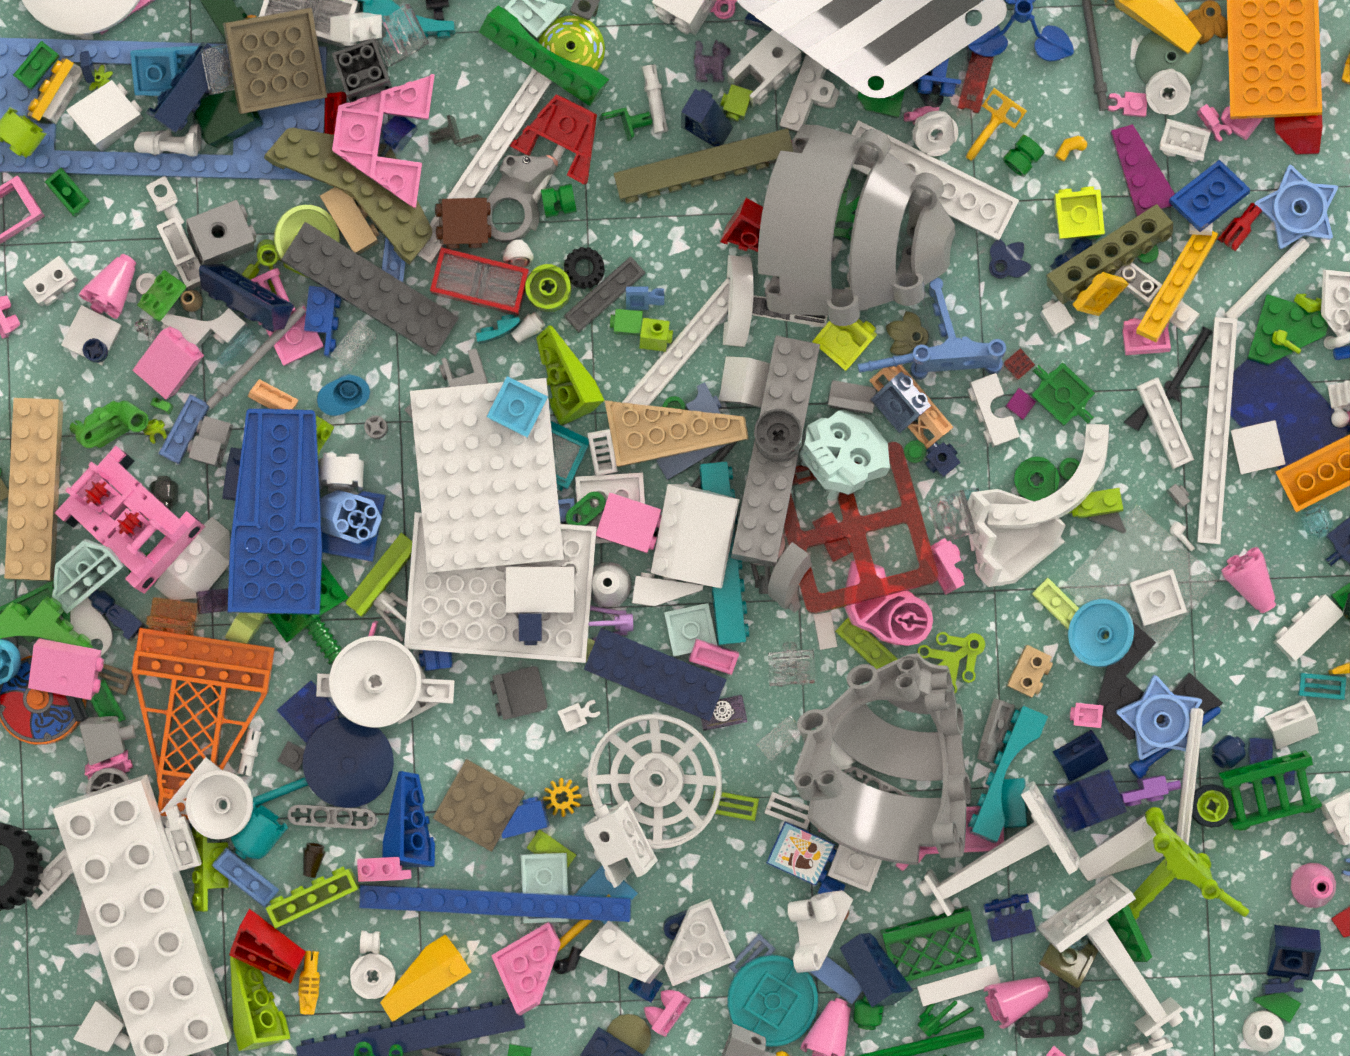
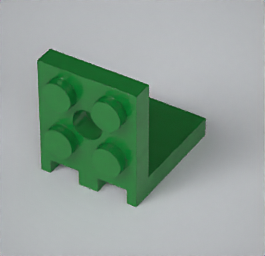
(294, 624)

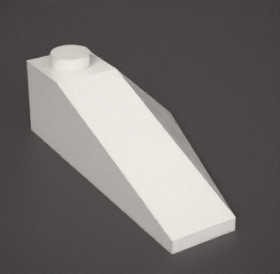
(1122, 851)

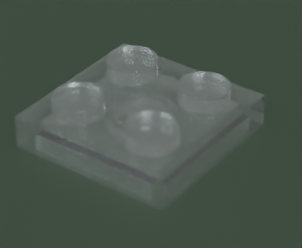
(951, 516)

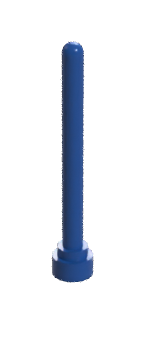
(1140, 767)

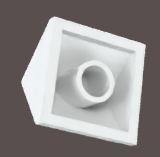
(744, 381)

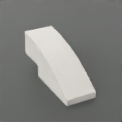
(181, 252)

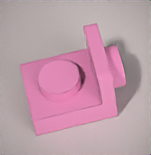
(1087, 715)

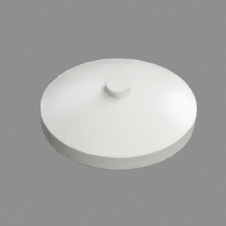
(375, 681)

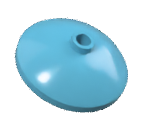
(1088, 631)

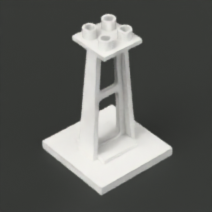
(1042, 832)
(1089, 917)

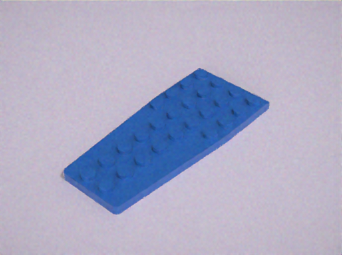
(277, 516)

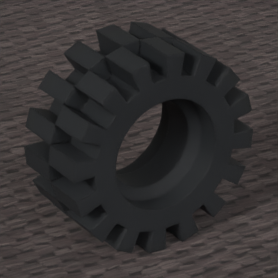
(584, 281)

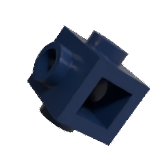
(938, 466)

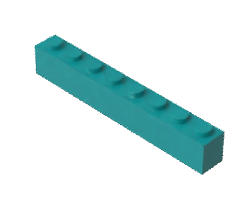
(726, 600)

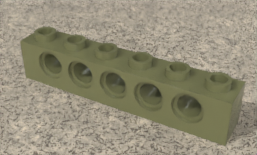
(1115, 243)

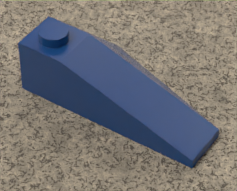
(407, 827)

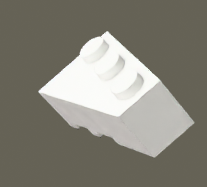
(620, 952)

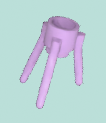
(622, 622)

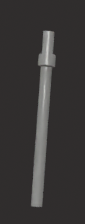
(224, 389)

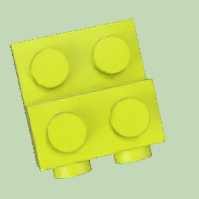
(1079, 213)
(845, 342)

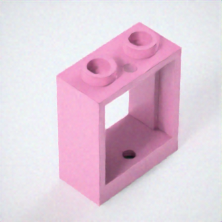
(36, 213)

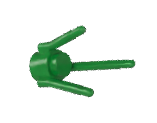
(931, 1023)

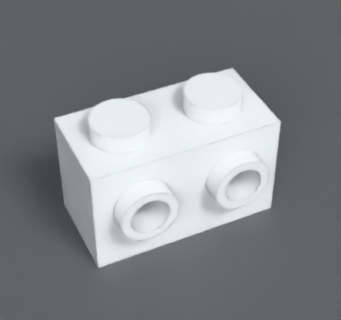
(355, 28)
(51, 281)

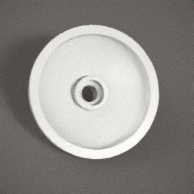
(205, 802)

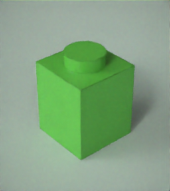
(626, 322)

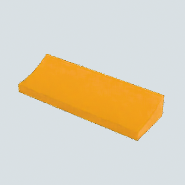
(1317, 474)

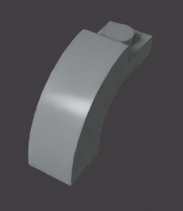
(787, 576)

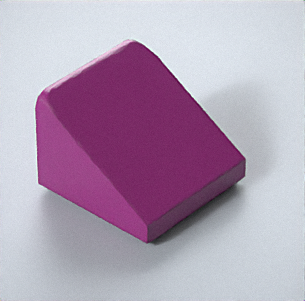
(1020, 403)

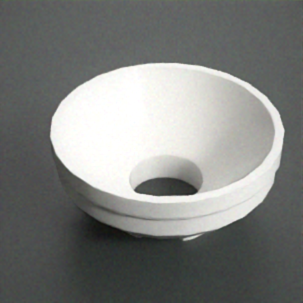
(1255, 1022)

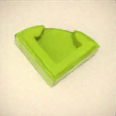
(1308, 304)

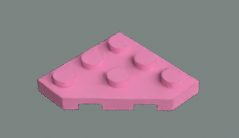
(527, 966)

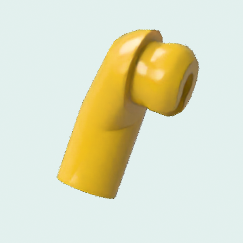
(1069, 144)

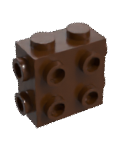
(463, 222)

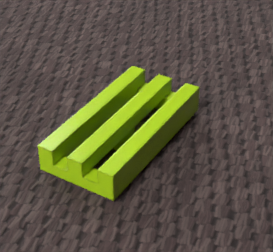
(738, 806)

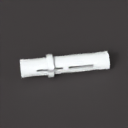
(655, 99)

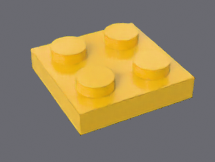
(1100, 293)

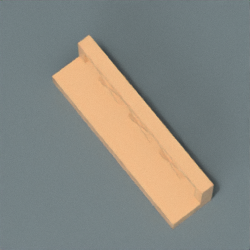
(930, 419)

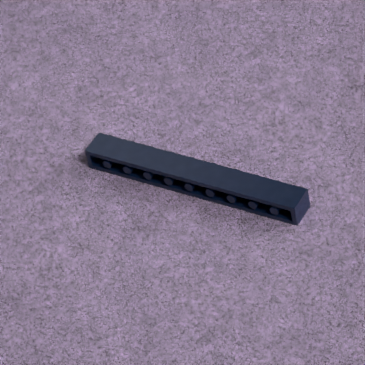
(421, 1032)

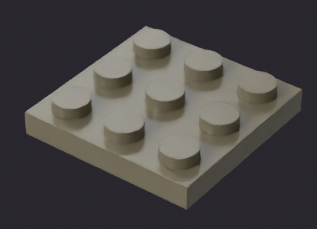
(479, 805)

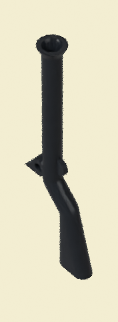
(1137, 418)

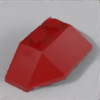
(1300, 133)

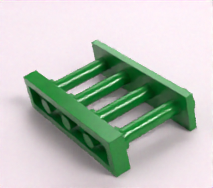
(1254, 774)

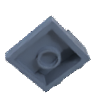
(901, 401)

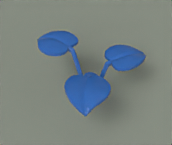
(1050, 45)

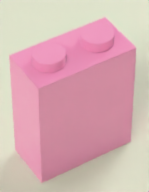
(168, 362)
(629, 523)

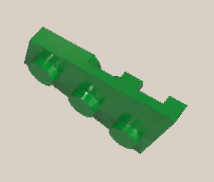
(1129, 934)

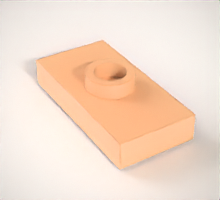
(271, 396)

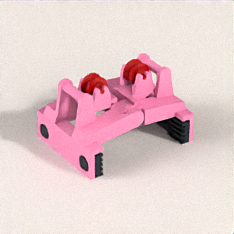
(131, 529)

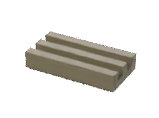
(126, 683)

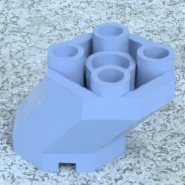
(349, 516)

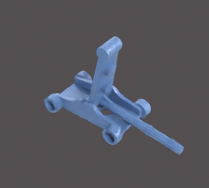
(950, 355)

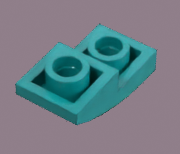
(505, 326)
(1013, 804)

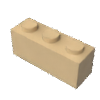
(350, 220)

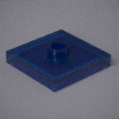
(306, 711)

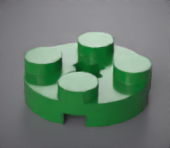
(1027, 469)

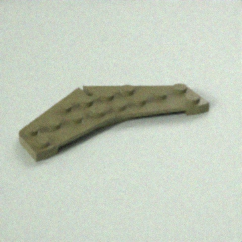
(313, 156)

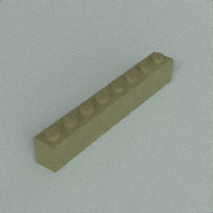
(701, 166)

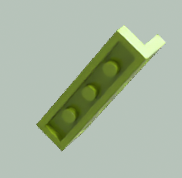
(381, 575)

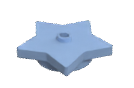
(1312, 200)
(1143, 714)

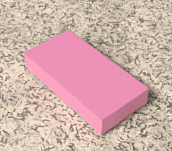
(713, 656)

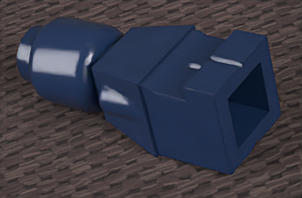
(119, 616)

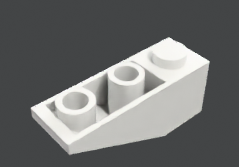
(655, 592)

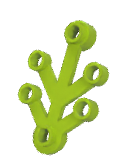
(952, 659)

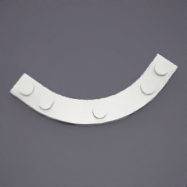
(1066, 498)

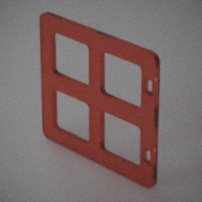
(854, 528)

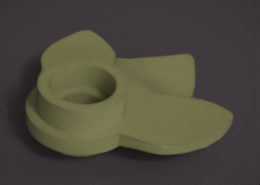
(904, 332)

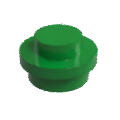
(915, 451)

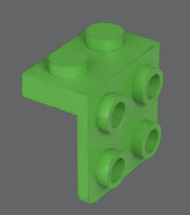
(161, 295)

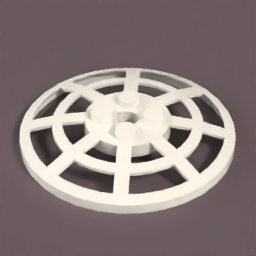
(664, 765)

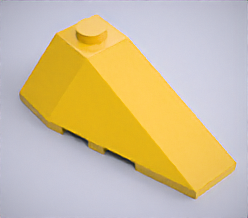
(429, 974)

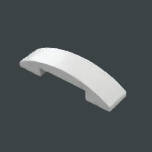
(740, 301)

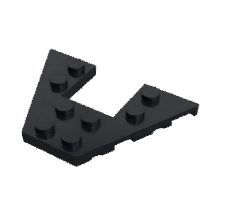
(1120, 691)

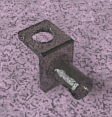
(452, 132)

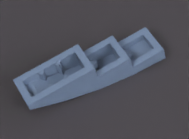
(678, 463)

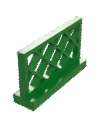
(927, 926)

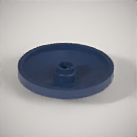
(347, 763)

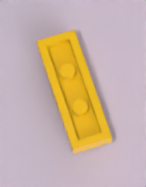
(49, 88)

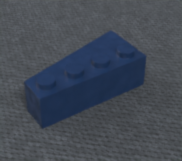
(184, 95)

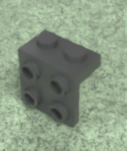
(519, 693)

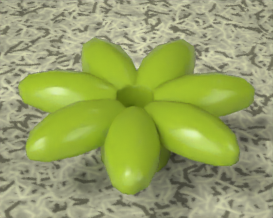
(103, 78)

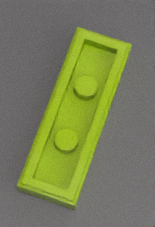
(865, 644)

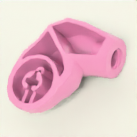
(891, 618)

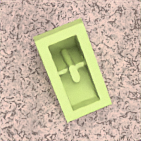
(244, 628)

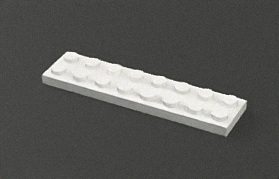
(963, 195)

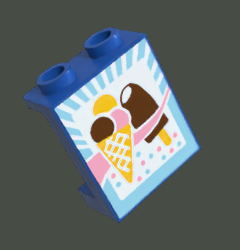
(801, 854)

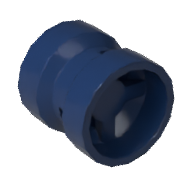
(91, 349)

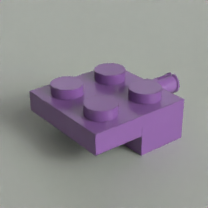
(1151, 788)

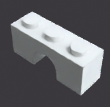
(997, 429)

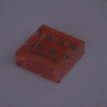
(1019, 364)

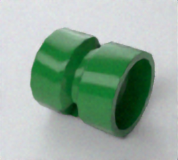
(1023, 155)
(551, 201)

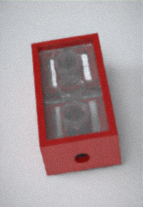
(479, 281)

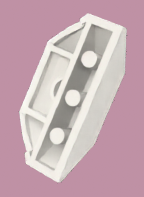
(198, 564)

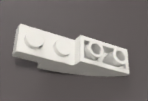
(1146, 288)

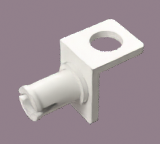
(165, 203)

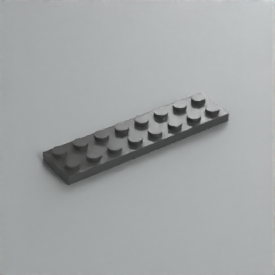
(369, 289)

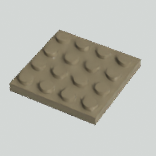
(275, 60)

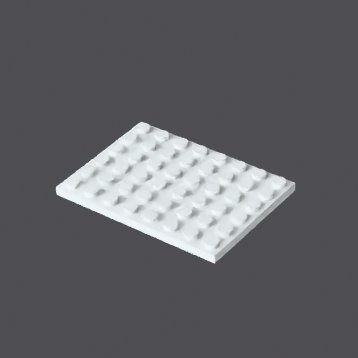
(482, 485)
(468, 606)

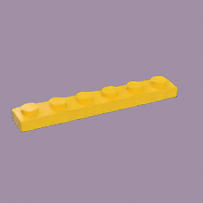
(1175, 286)

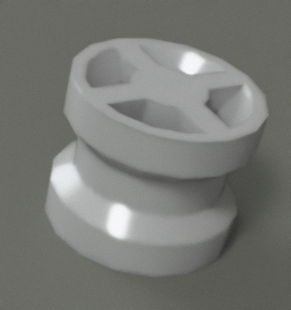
(372, 425)

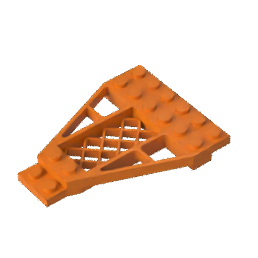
(203, 662)

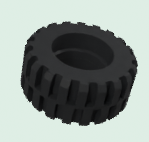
(25, 867)

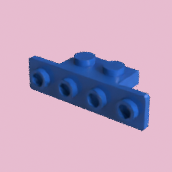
(322, 315)

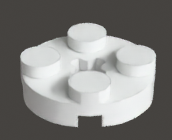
(1168, 79)
(924, 127)
(359, 976)

